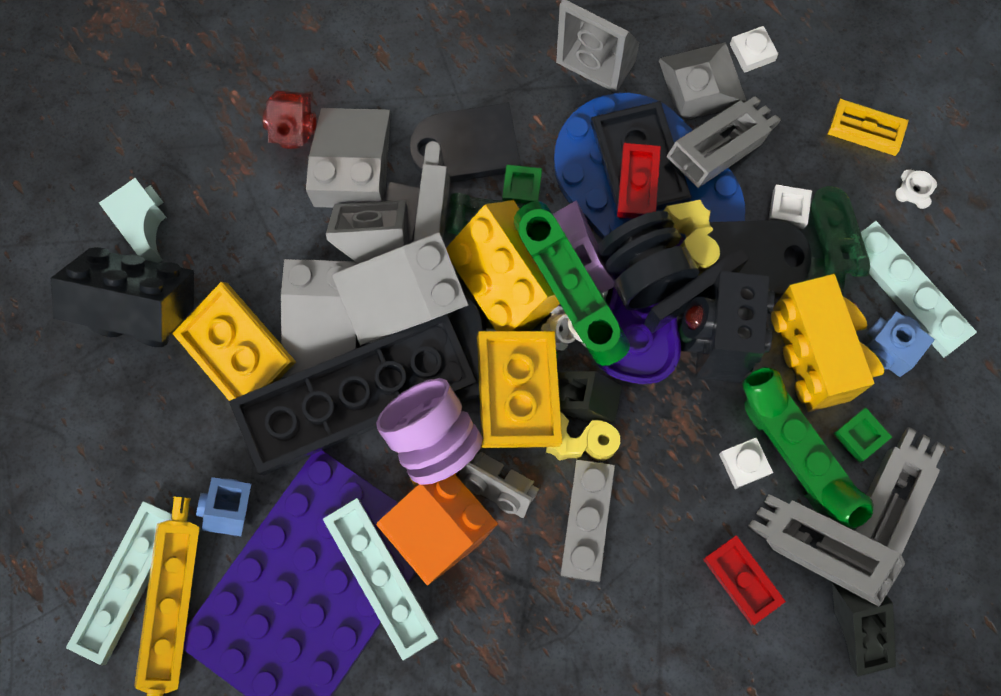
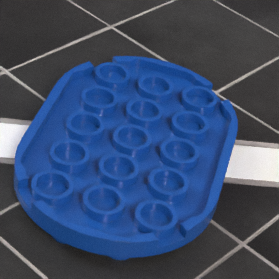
(584, 179)

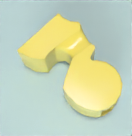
(693, 221)
(598, 440)

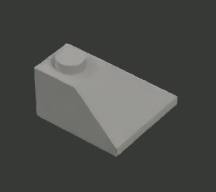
(702, 81)
(368, 228)

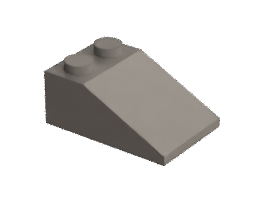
(594, 46)
(349, 157)
(400, 289)
(313, 313)

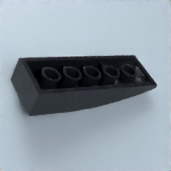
(345, 394)

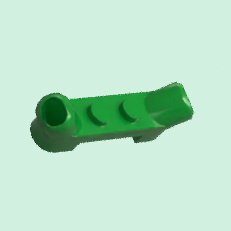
(571, 283)
(804, 451)

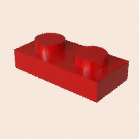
(638, 180)
(744, 580)

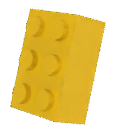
(501, 270)
(823, 343)

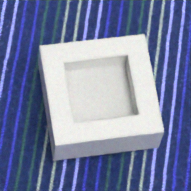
(753, 49)
(790, 205)
(745, 463)

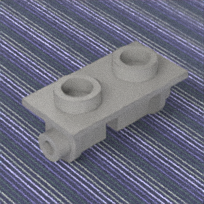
(510, 494)

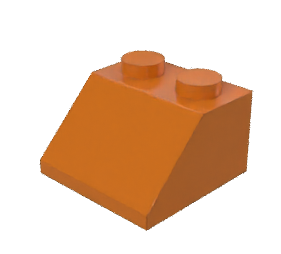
(437, 526)

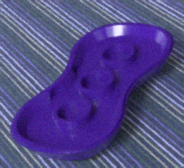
(650, 355)

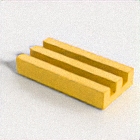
(866, 132)

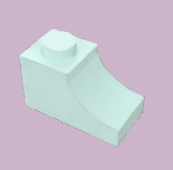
(136, 216)

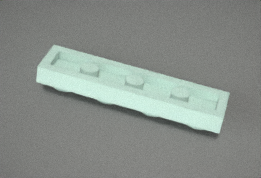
(914, 291)
(381, 579)
(119, 589)

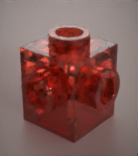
(289, 119)

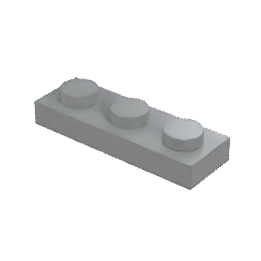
(587, 521)

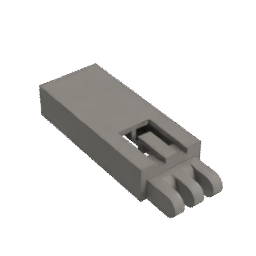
(706, 153)
(432, 194)
(892, 516)
(841, 557)

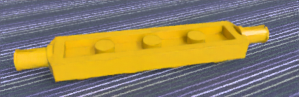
(167, 602)

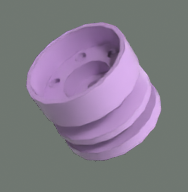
(429, 431)

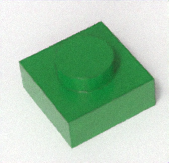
(522, 184)
(862, 435)

